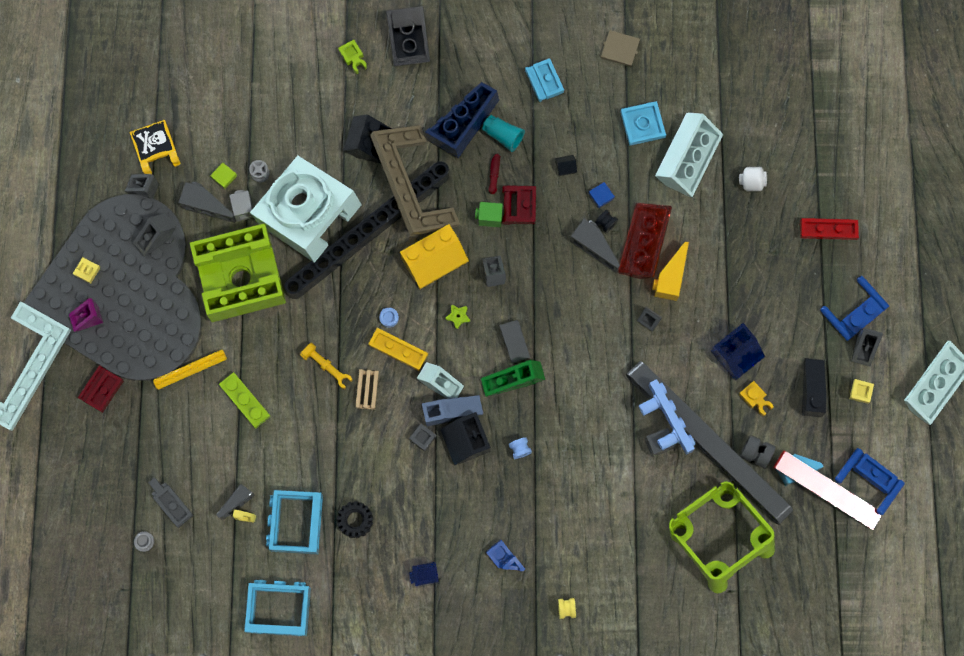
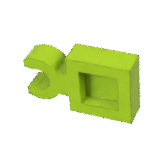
(352, 55)

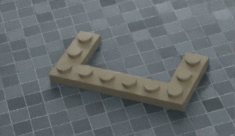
(386, 145)

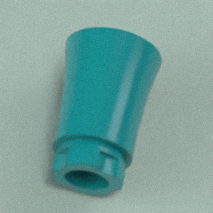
(503, 132)

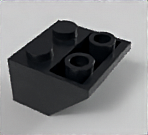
(359, 140)
(465, 439)

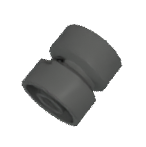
(753, 446)

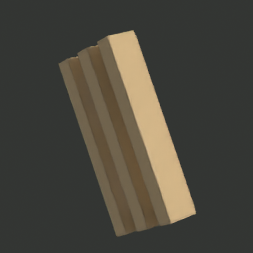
(368, 373)

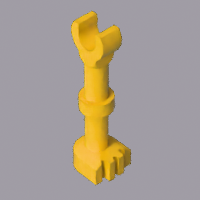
(325, 364)

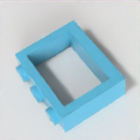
(274, 521)
(278, 586)

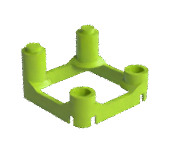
(717, 572)

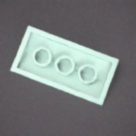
(937, 384)

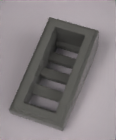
(236, 500)

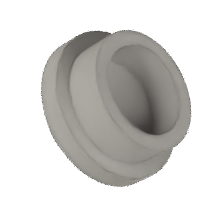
(144, 541)

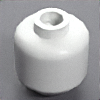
(753, 179)

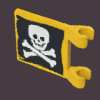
(154, 143)

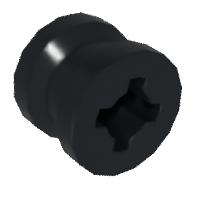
(606, 221)

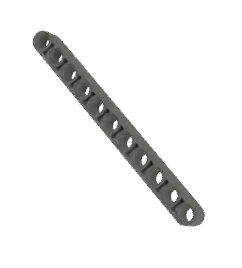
(717, 450)

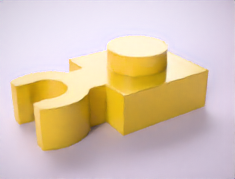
(753, 396)

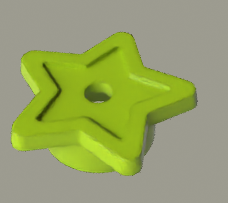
(453, 316)

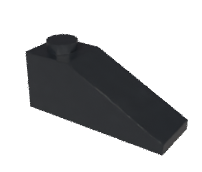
(814, 388)

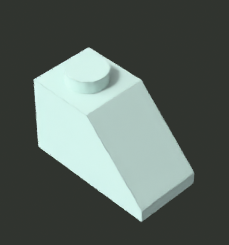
(440, 381)

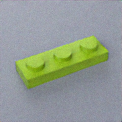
(244, 400)

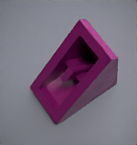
(85, 315)

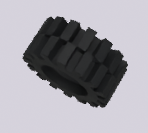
(355, 532)

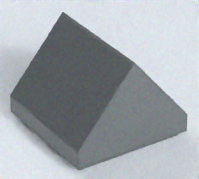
(649, 319)

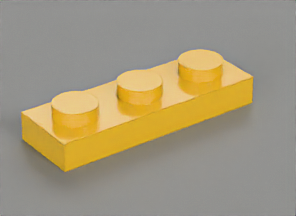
(398, 349)

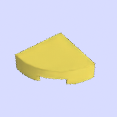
(244, 516)

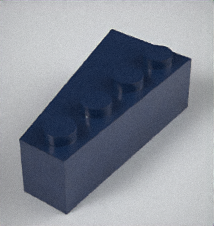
(463, 121)

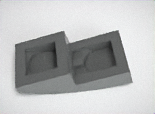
(514, 341)

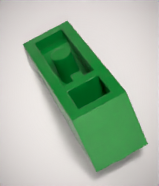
(513, 378)

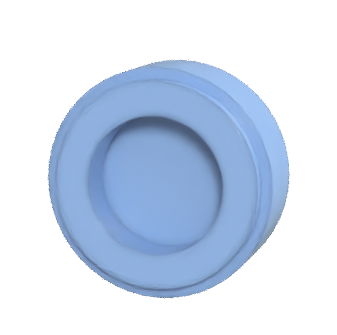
(389, 317)

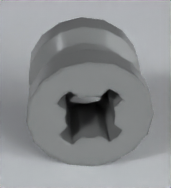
(257, 167)

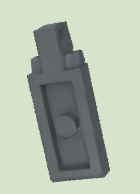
(170, 503)

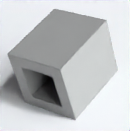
(241, 205)

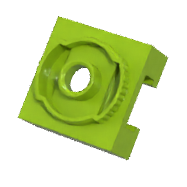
(224, 256)

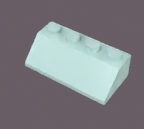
(689, 154)

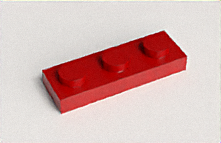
(829, 229)

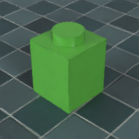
(489, 214)

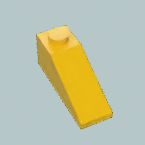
(670, 278)

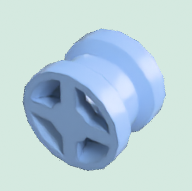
(520, 448)

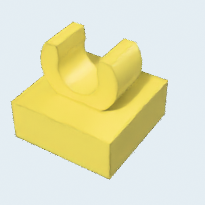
(86, 270)
(861, 391)

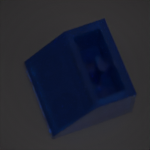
(738, 351)

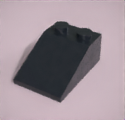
(408, 35)

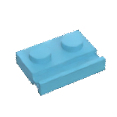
(544, 80)

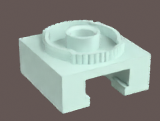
(305, 223)

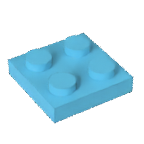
(643, 123)

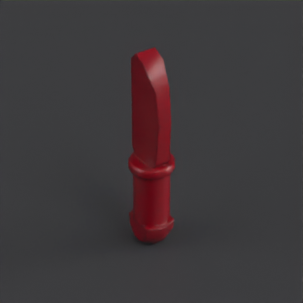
(494, 171)

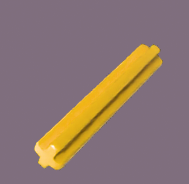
(189, 369)

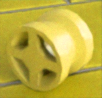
(567, 608)

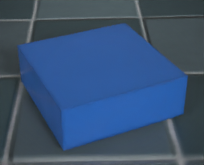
(601, 195)

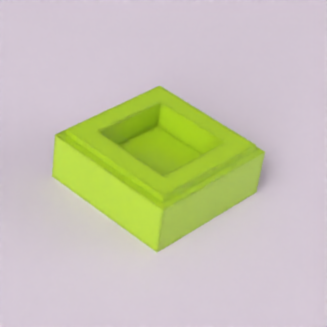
(223, 175)

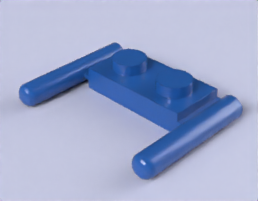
(860, 316)
(875, 474)

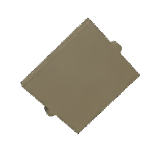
(620, 48)

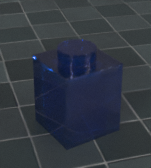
(424, 575)

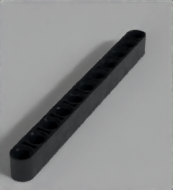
(362, 237)

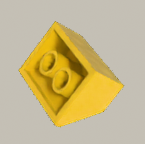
(434, 256)

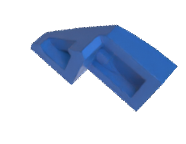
(503, 557)

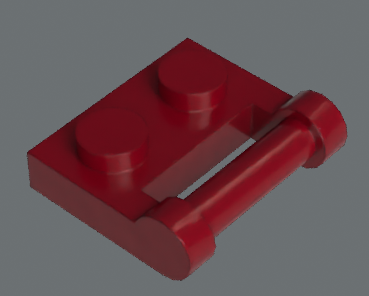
(525, 205)

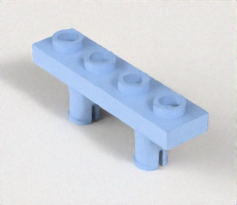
(677, 424)

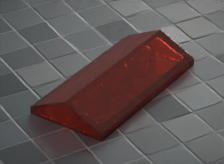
(645, 240)

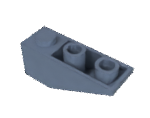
(450, 409)

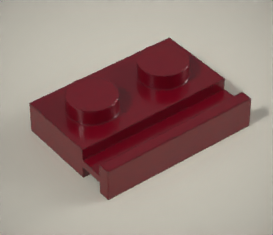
(100, 389)

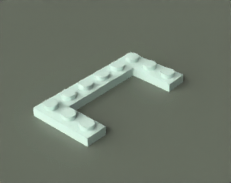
(53, 337)

